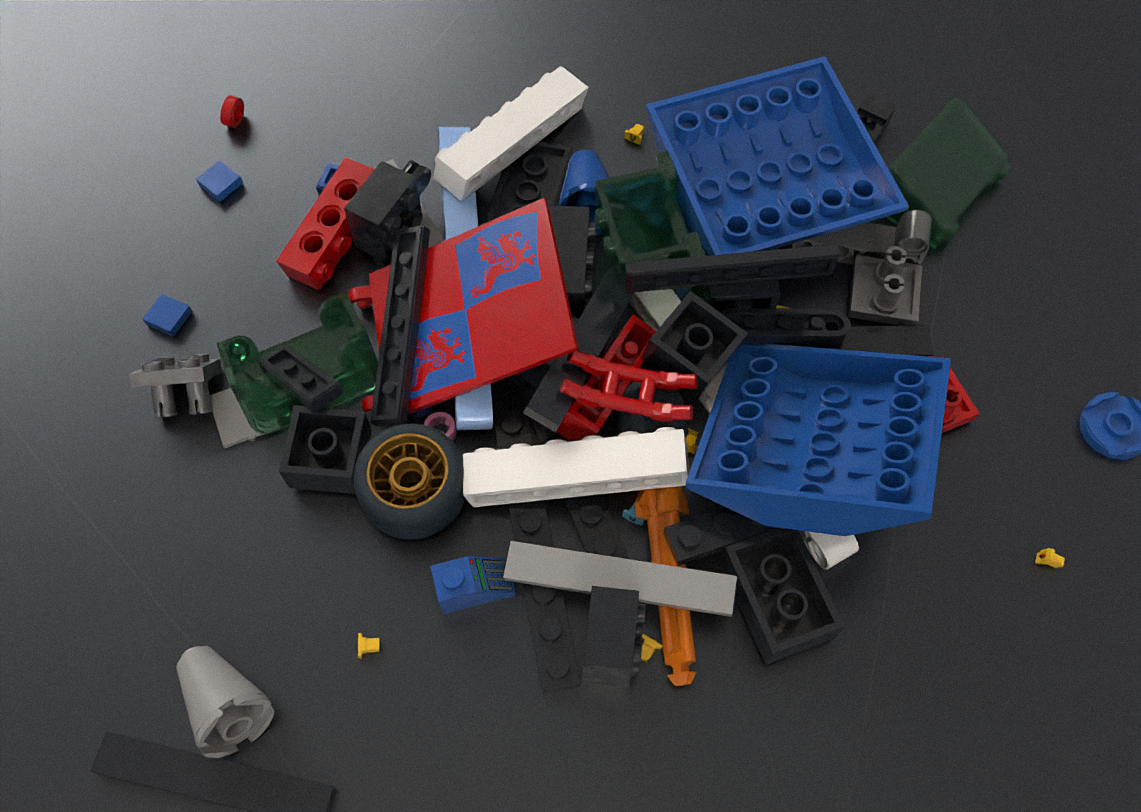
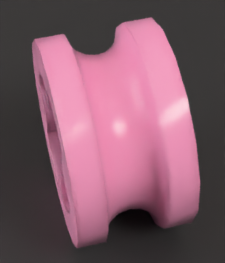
(442, 418)

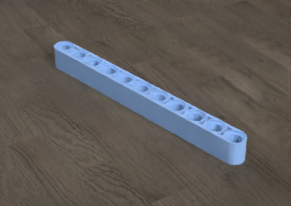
(473, 408)

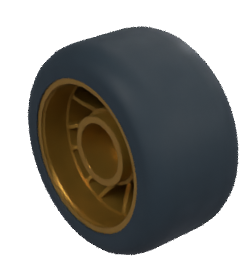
(406, 456)

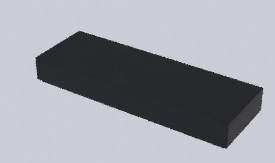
(301, 378)

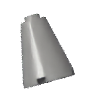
(220, 702)

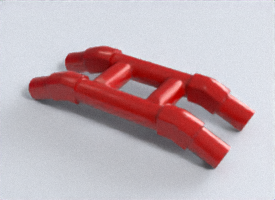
(649, 379)

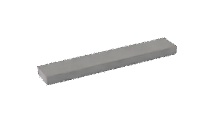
(655, 582)

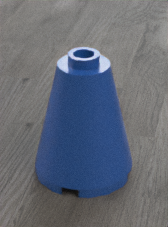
(579, 185)

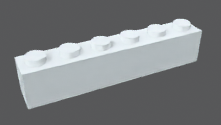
(509, 133)
(576, 468)

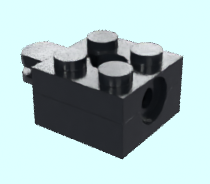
(385, 204)

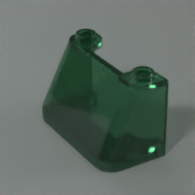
(948, 168)
(336, 348)

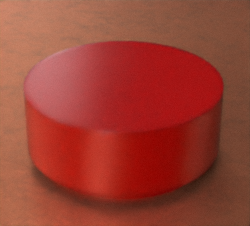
(232, 111)

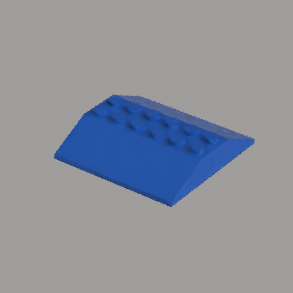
(772, 160)
(824, 438)

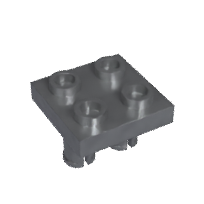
(886, 289)
(164, 372)

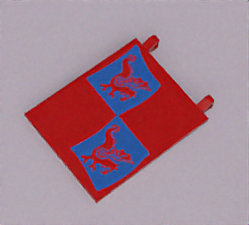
(486, 307)

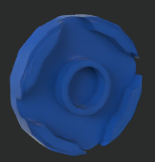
(1112, 425)

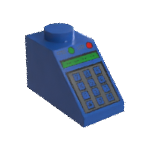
(470, 582)

